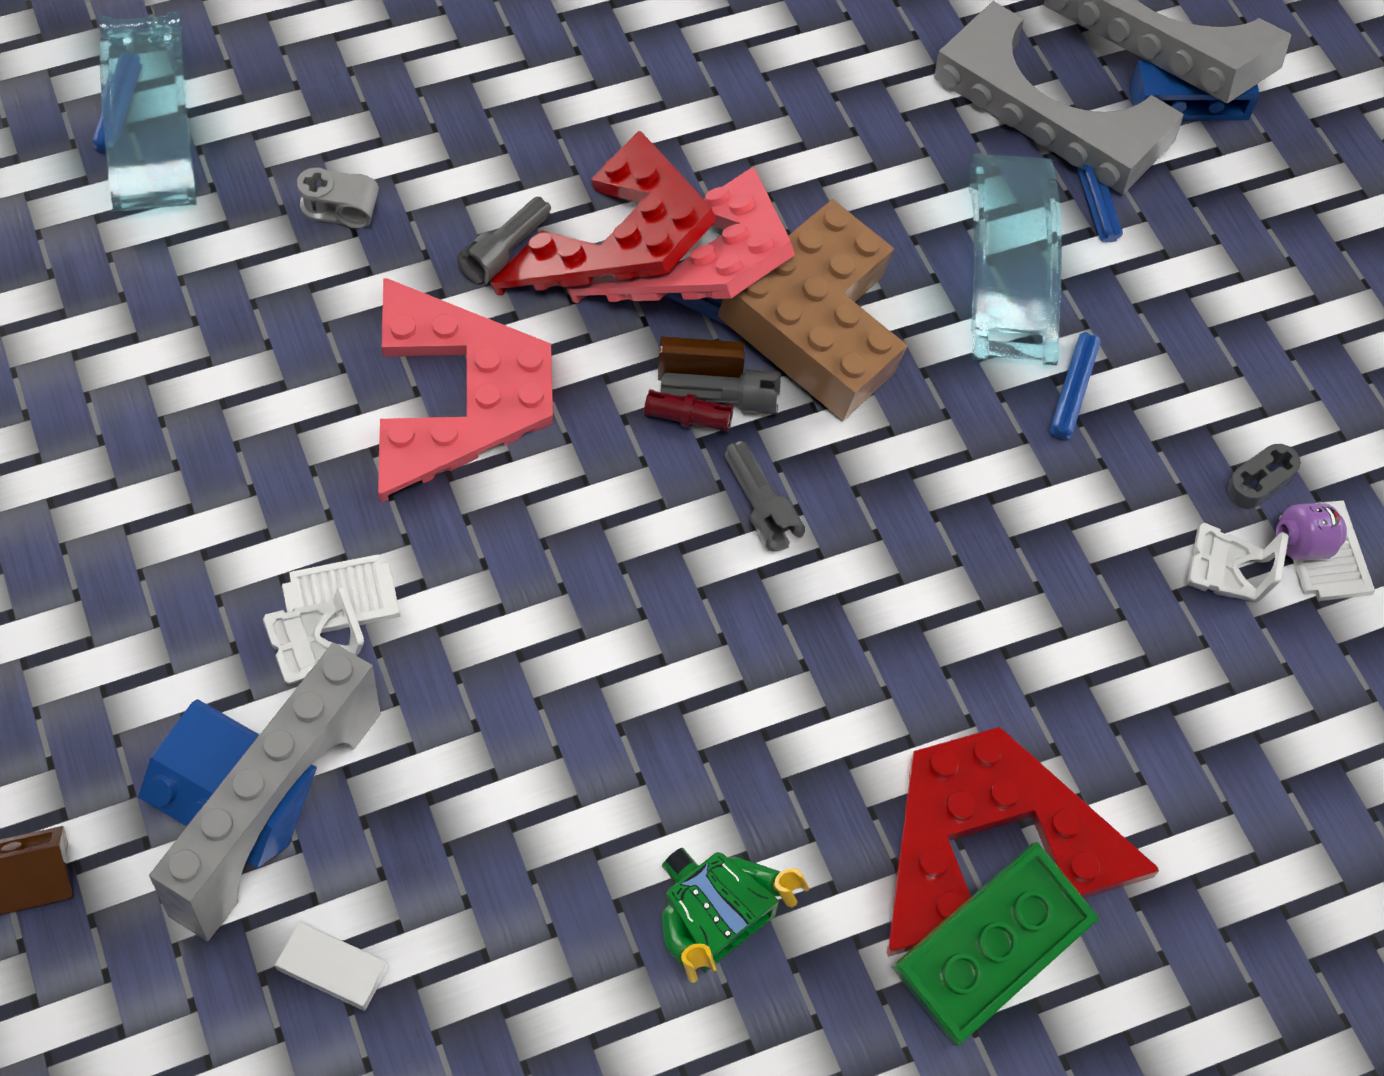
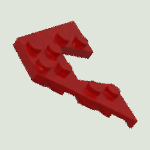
(645, 243)
(985, 785)

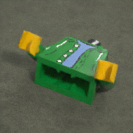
(719, 906)

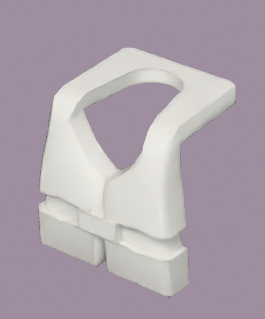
(1218, 562)
(298, 635)

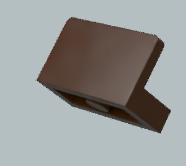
(700, 357)
(34, 870)

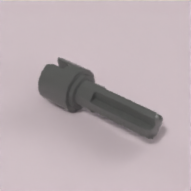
(490, 252)
(753, 391)
(771, 512)

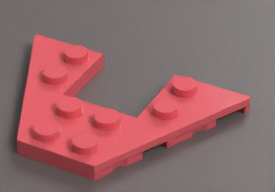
(745, 252)
(505, 387)

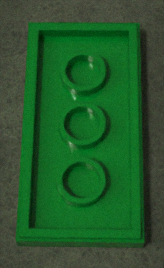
(995, 943)

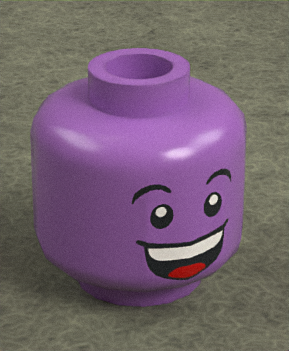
(1313, 531)

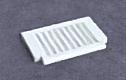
(1341, 575)
(366, 582)

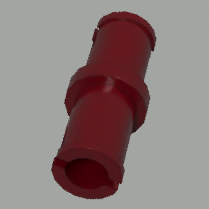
(688, 410)

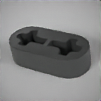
(1269, 482)

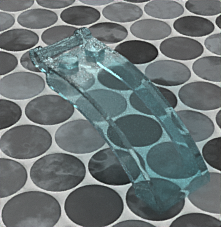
(146, 113)
(1016, 256)

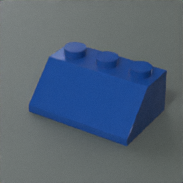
(198, 759)

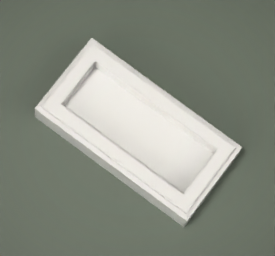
(332, 966)

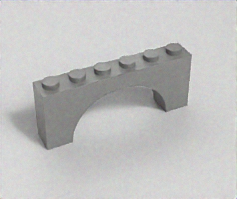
(1210, 58)
(1114, 143)
(205, 863)

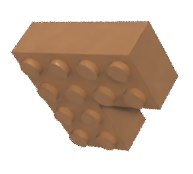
(808, 314)

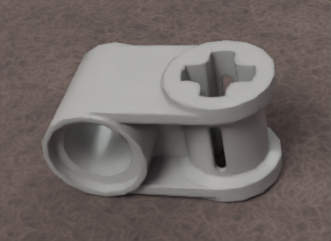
(340, 199)

